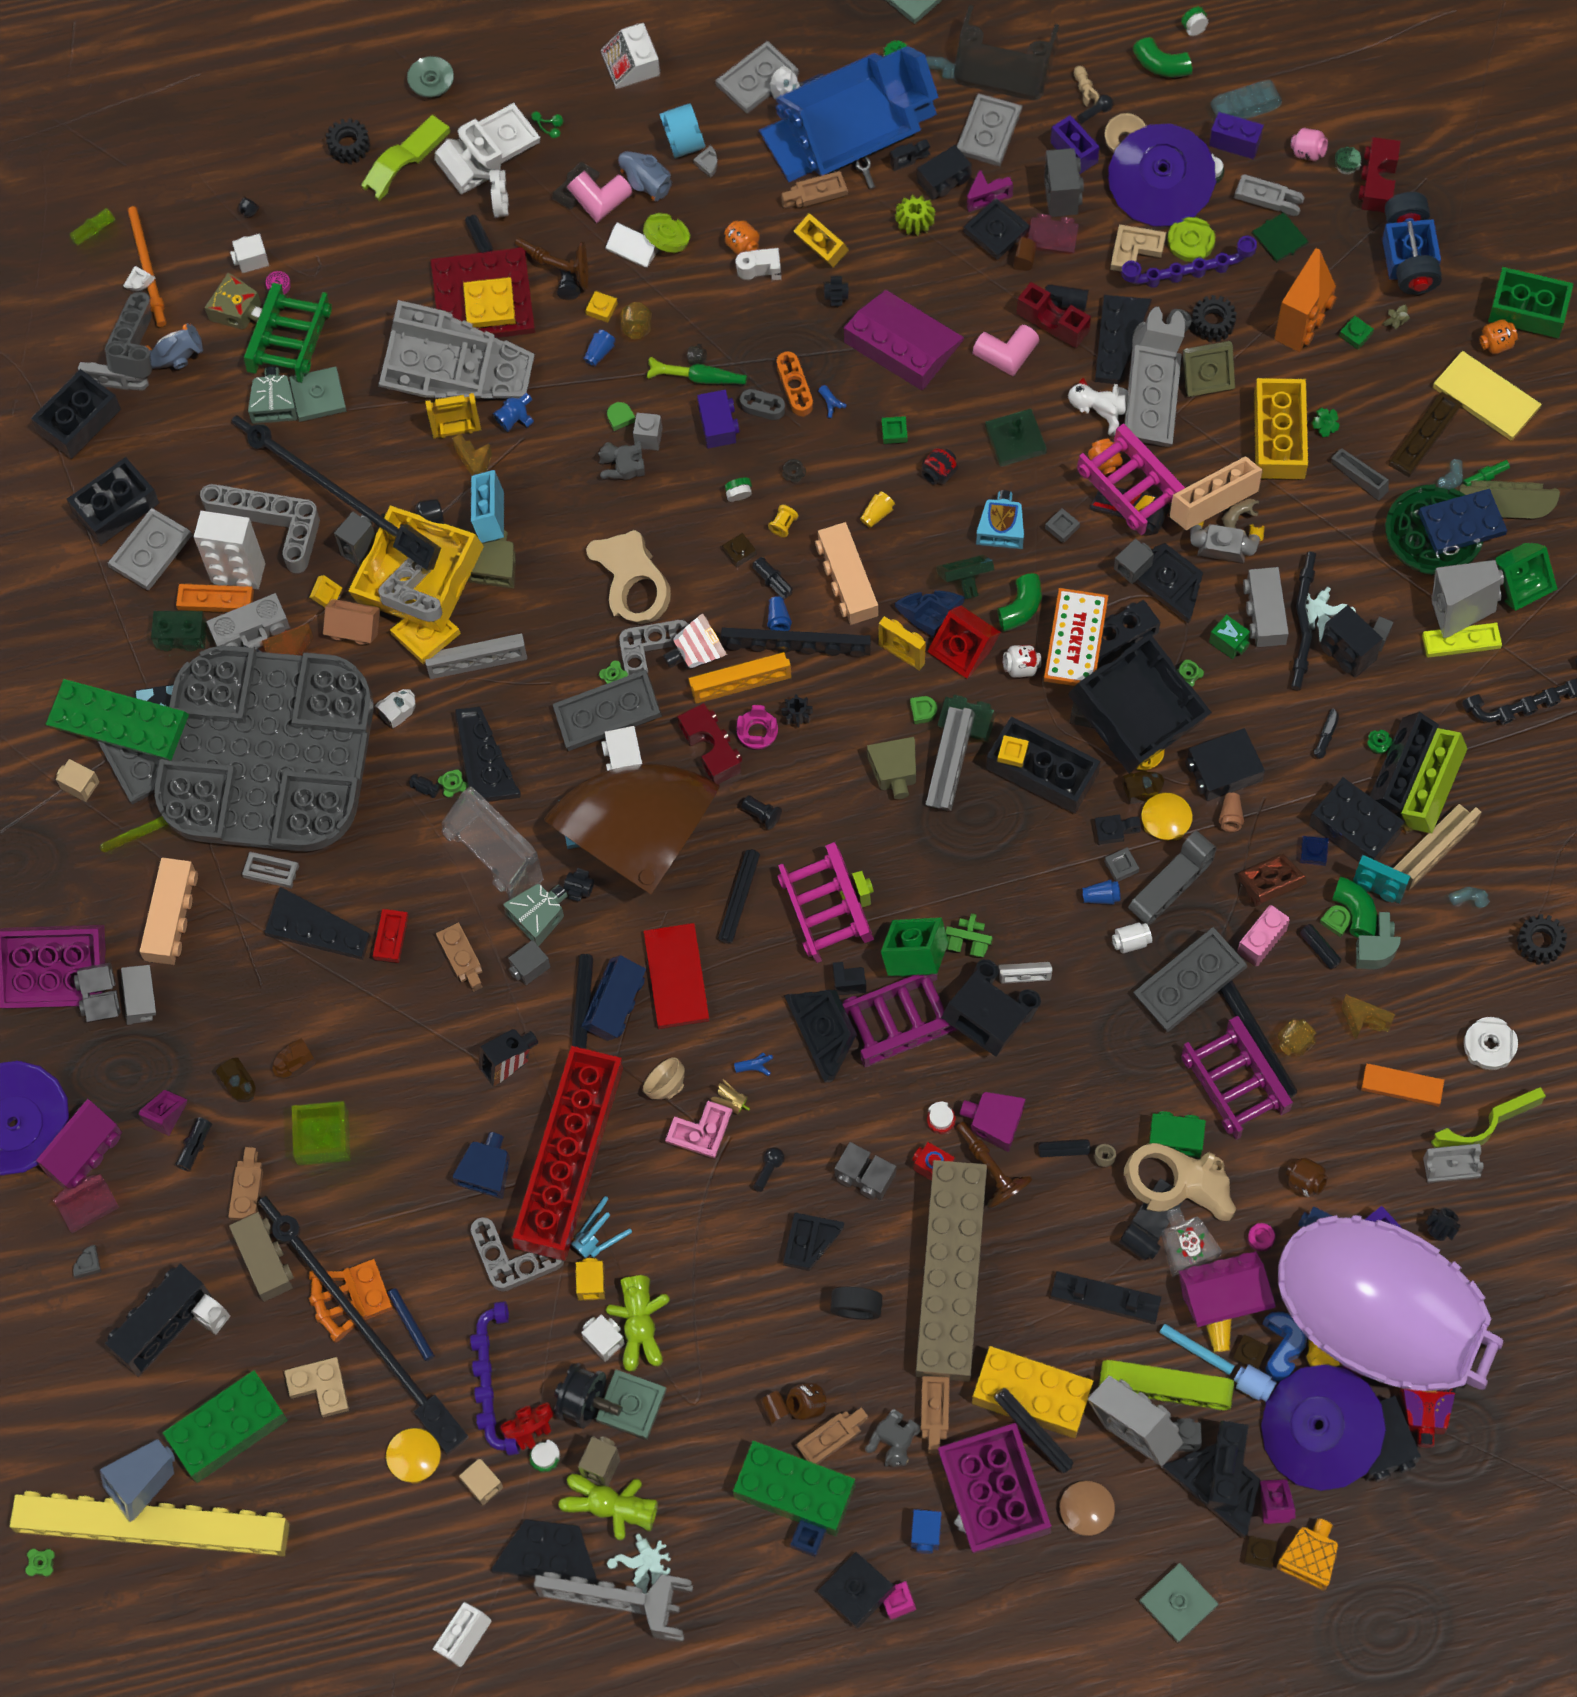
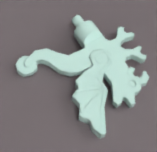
(1320, 609)
(647, 1560)

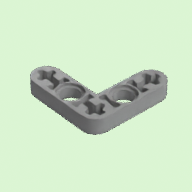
(396, 592)
(638, 648)
(502, 1264)

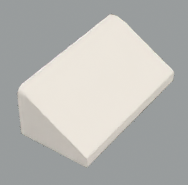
(631, 245)
(1025, 972)
(462, 1634)

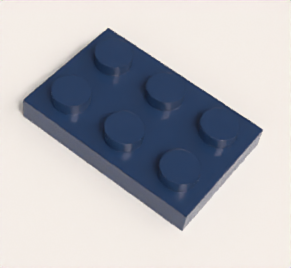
(1462, 521)

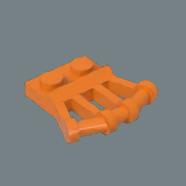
(366, 1292)

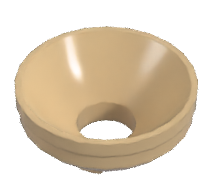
(1121, 125)
(665, 1080)

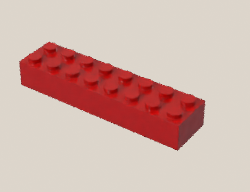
(567, 1153)

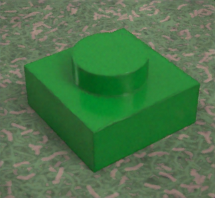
(1356, 332)
(894, 430)

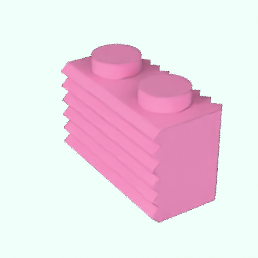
(1263, 935)

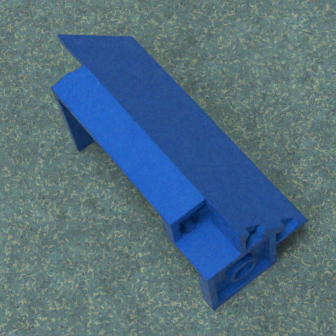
(851, 113)

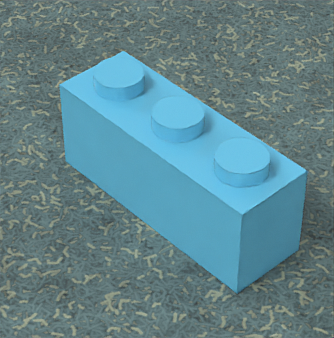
(487, 506)

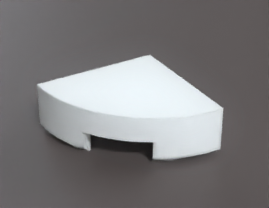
(138, 280)

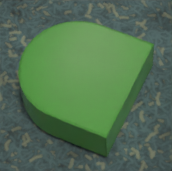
(620, 415)
(923, 709)
(1337, 920)

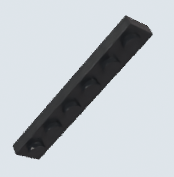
(788, 641)

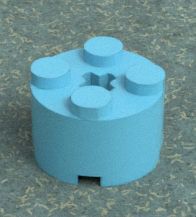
(682, 130)

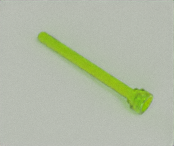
(133, 834)

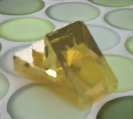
(474, 460)
(1358, 1012)

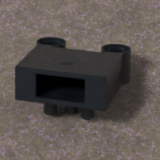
(987, 1012)

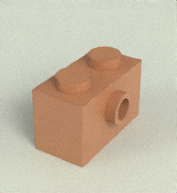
(351, 621)

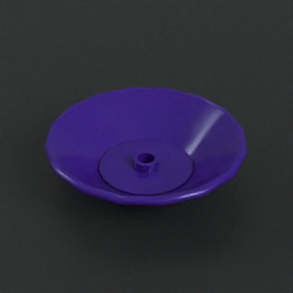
(1162, 196)
(39, 1107)
(1350, 1432)

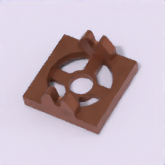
(1278, 865)

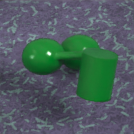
(557, 121)

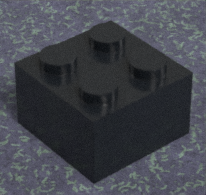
(1351, 641)

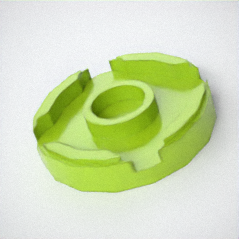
(666, 233)
(1191, 239)

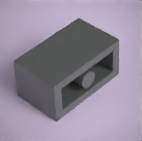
(355, 538)

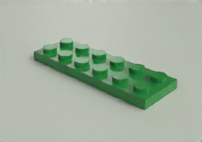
(117, 719)

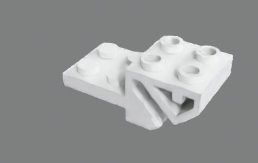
(485, 147)

